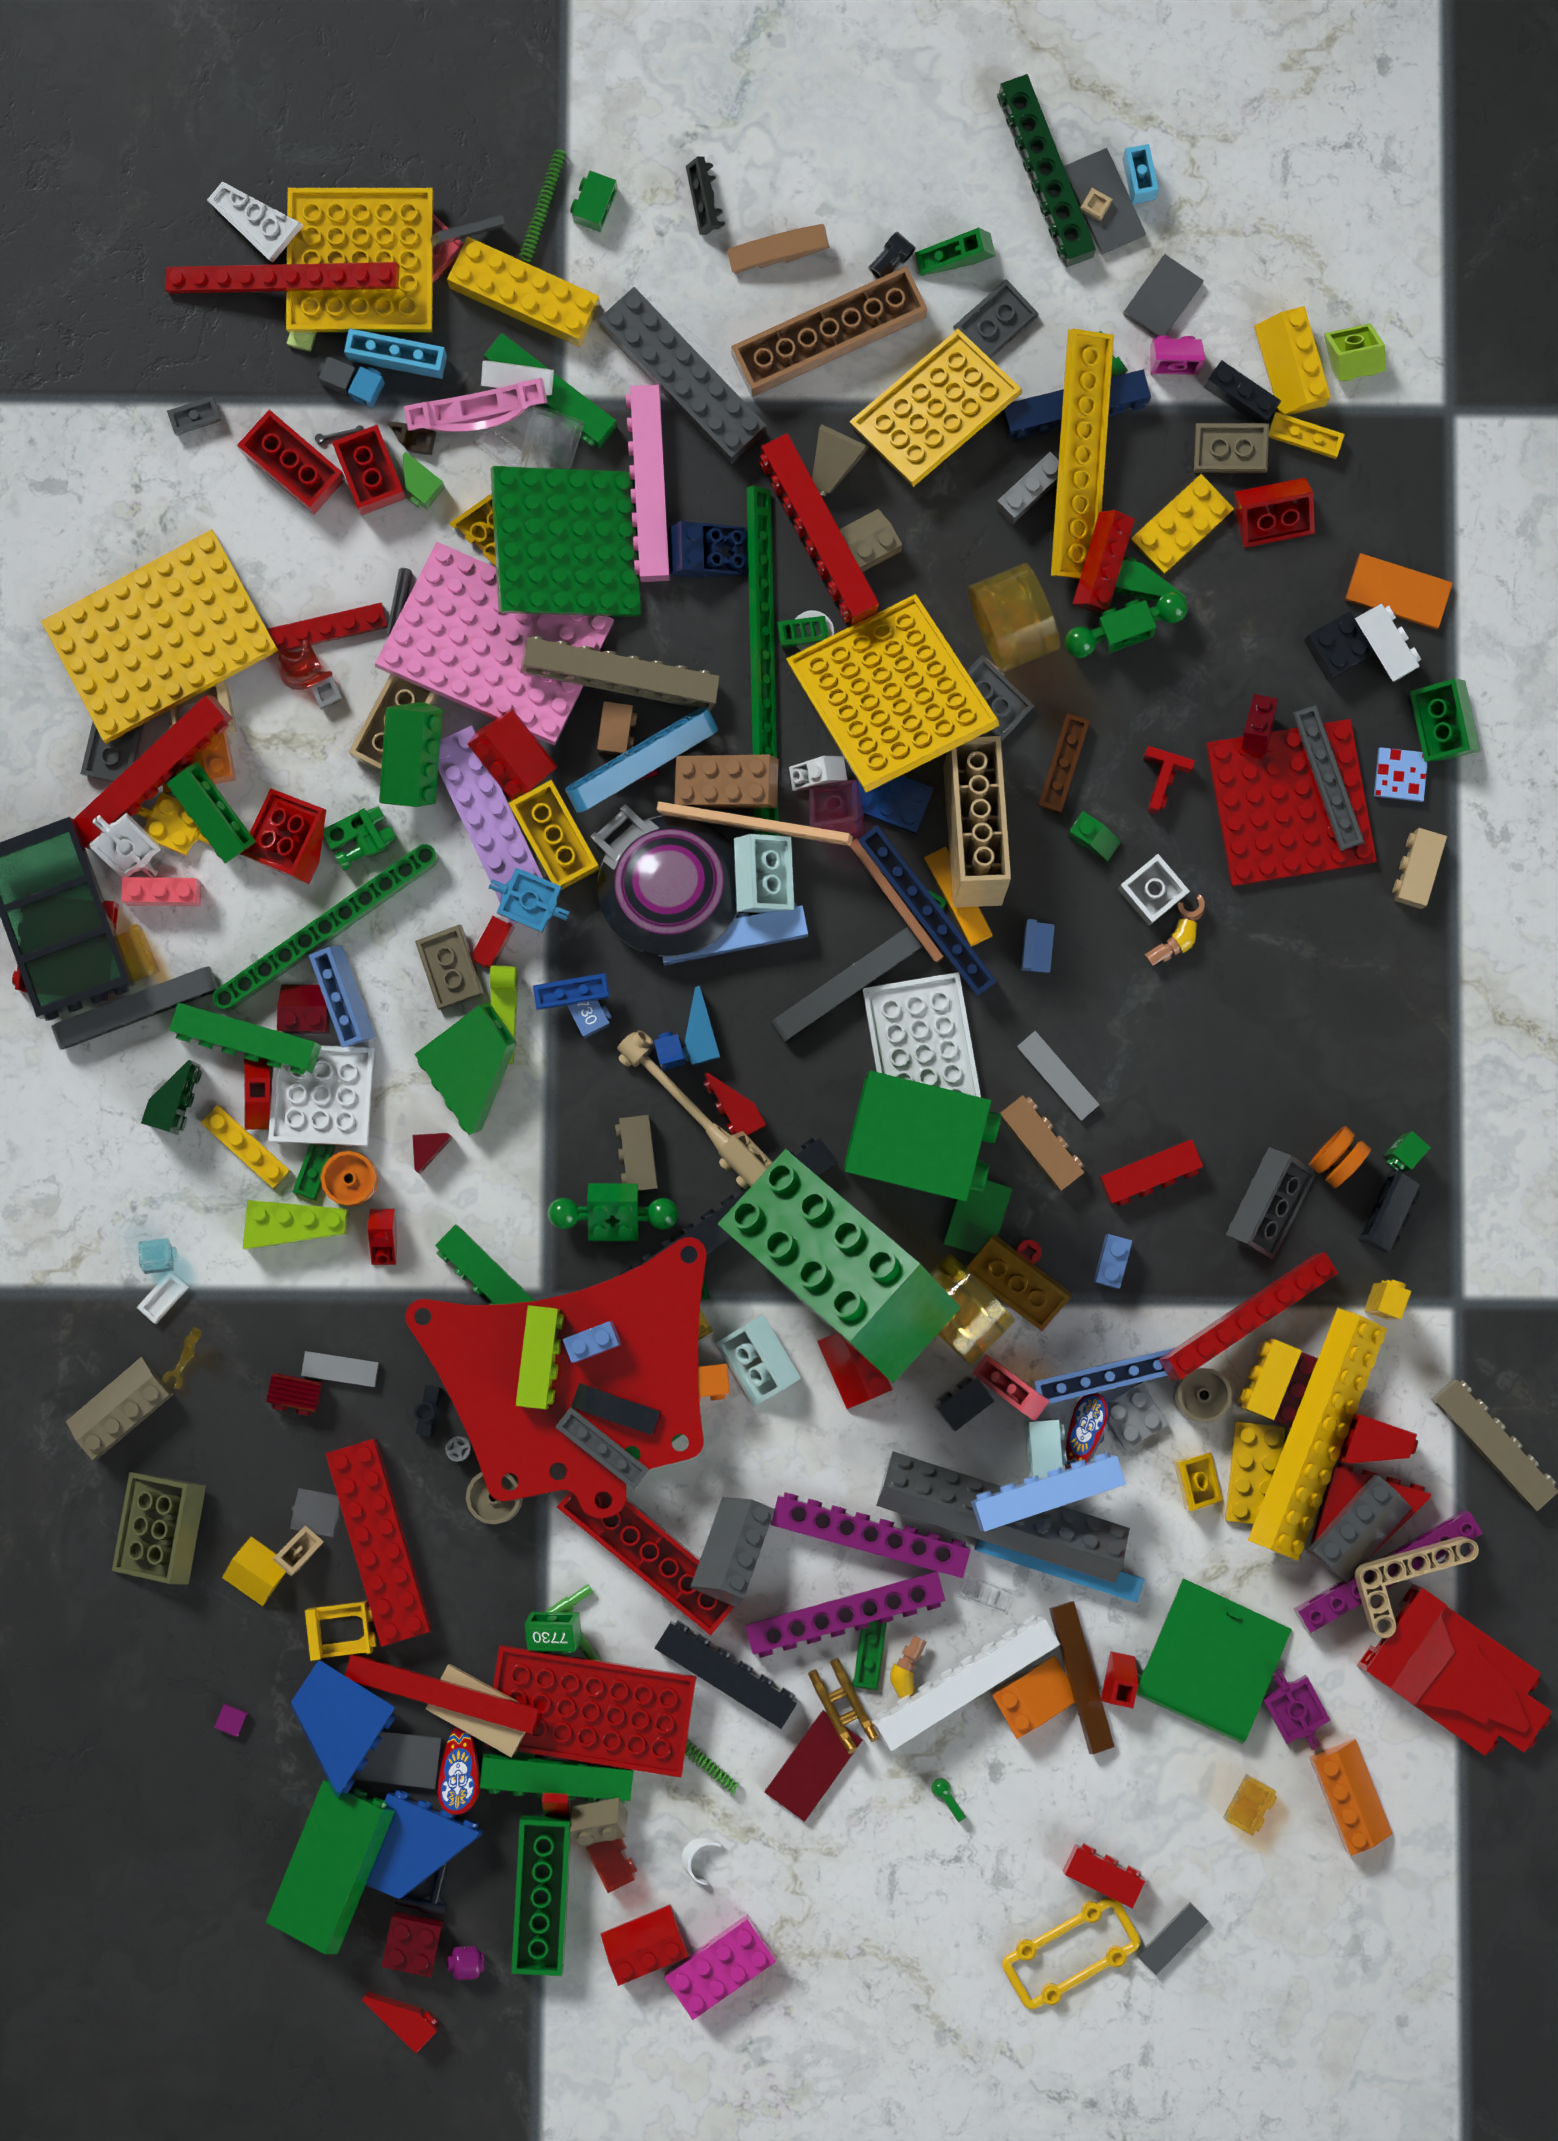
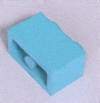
(1140, 174)

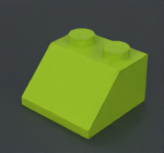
(1355, 352)

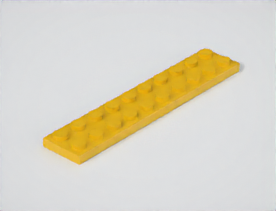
(1081, 448)

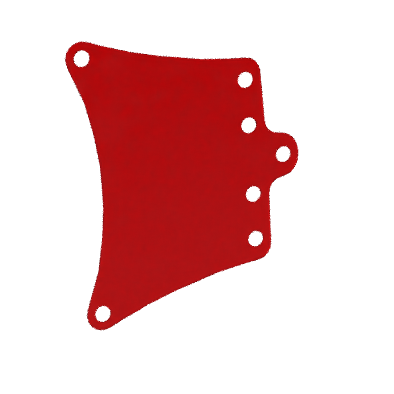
(656, 1365)

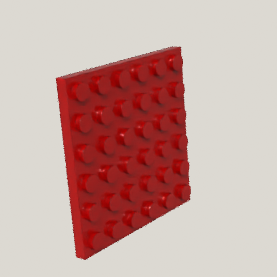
(1273, 809)

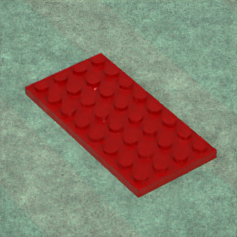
(600, 1709)

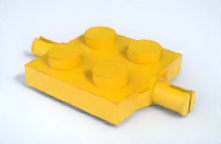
(171, 825)

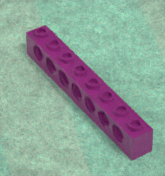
(954, 1565)
(1345, 1596)
(763, 1647)

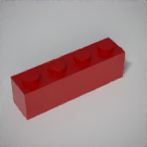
(1103, 561)
(1150, 1172)

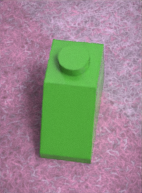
(420, 483)

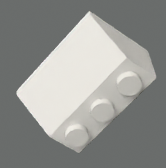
(1388, 641)

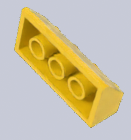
(1292, 361)

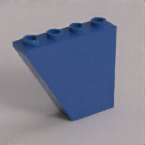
(340, 1723)
(417, 1844)

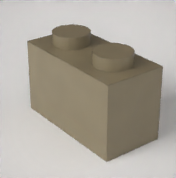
(598, 1821)

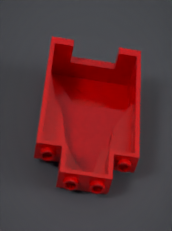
(1458, 1675)

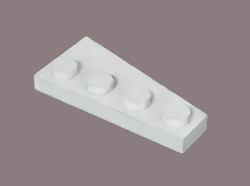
(260, 224)

